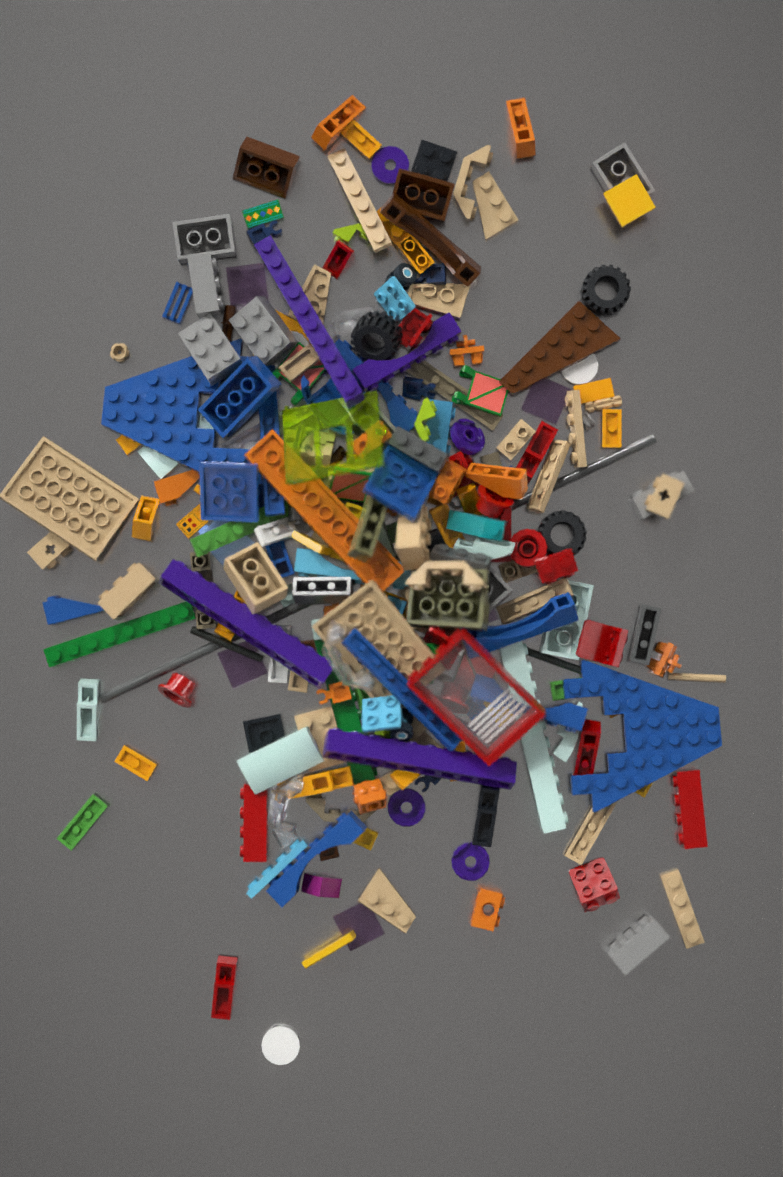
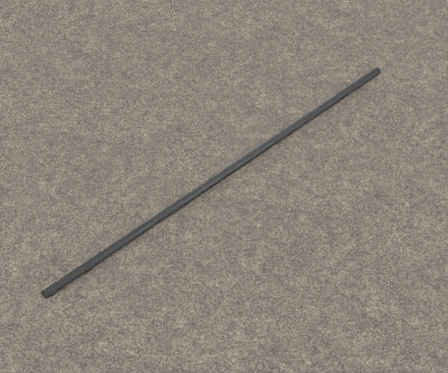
(293, 608)

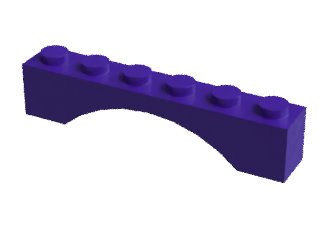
(373, 372)

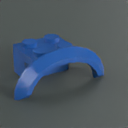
(325, 393)

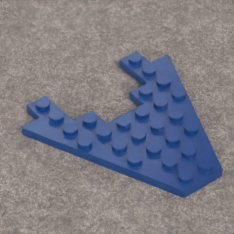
(163, 412)
(659, 731)

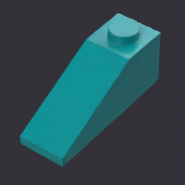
(476, 525)

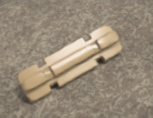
(606, 403)

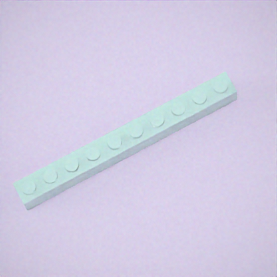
(536, 747)

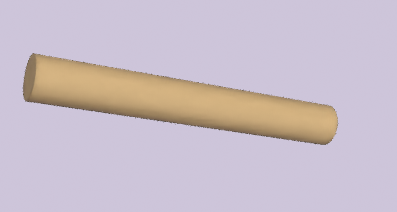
(697, 677)

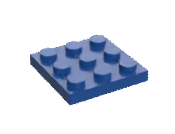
(400, 483)
(229, 491)

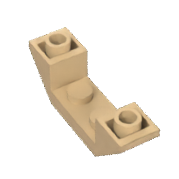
(477, 158)
(422, 577)

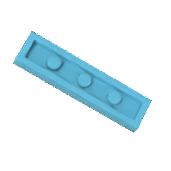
(282, 861)

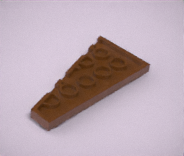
(565, 344)

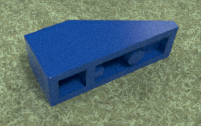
(62, 609)

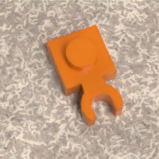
(337, 692)

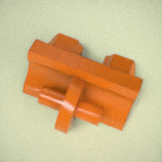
(458, 354)
(667, 651)

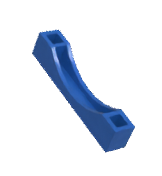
(399, 413)
(277, 551)
(554, 614)
(568, 714)
(344, 832)

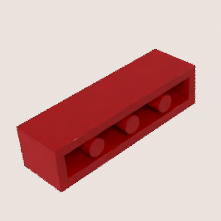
(690, 809)
(255, 825)

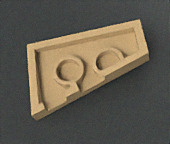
(492, 206)
(316, 289)
(440, 298)
(386, 903)

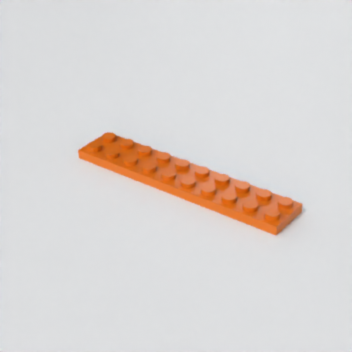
(322, 513)

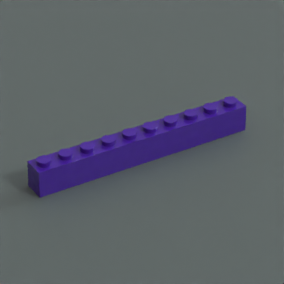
(309, 322)
(240, 620)
(418, 759)

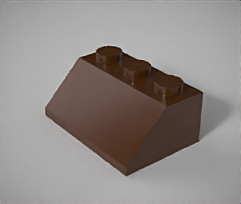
(265, 167)
(424, 193)

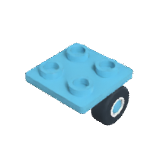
(393, 294)
(385, 714)

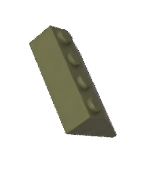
(449, 604)

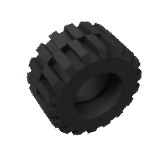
(617, 278)
(381, 325)
(573, 522)

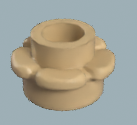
(119, 347)

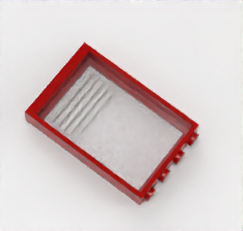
(476, 696)

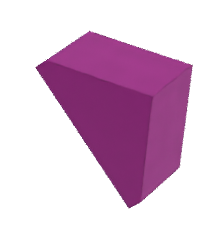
(321, 885)

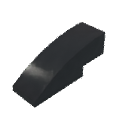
(485, 816)

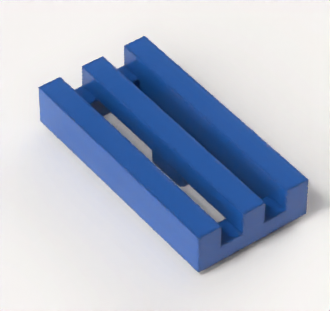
(184, 287)

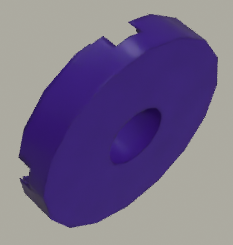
(386, 154)
(462, 442)
(400, 817)
(470, 873)

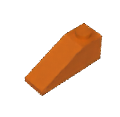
(333, 125)
(521, 128)
(502, 480)
(176, 487)

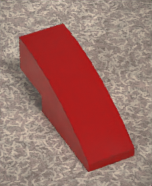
(537, 449)
(224, 987)

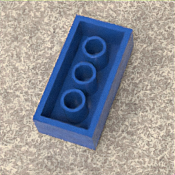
(239, 396)

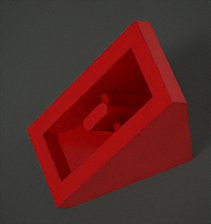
(338, 259)

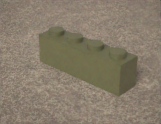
(367, 529)

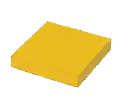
(629, 200)

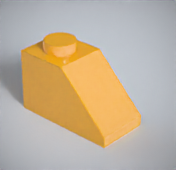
(145, 518)

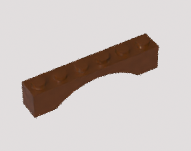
(409, 220)

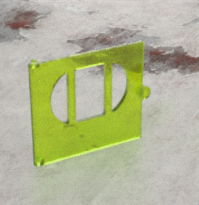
(310, 418)

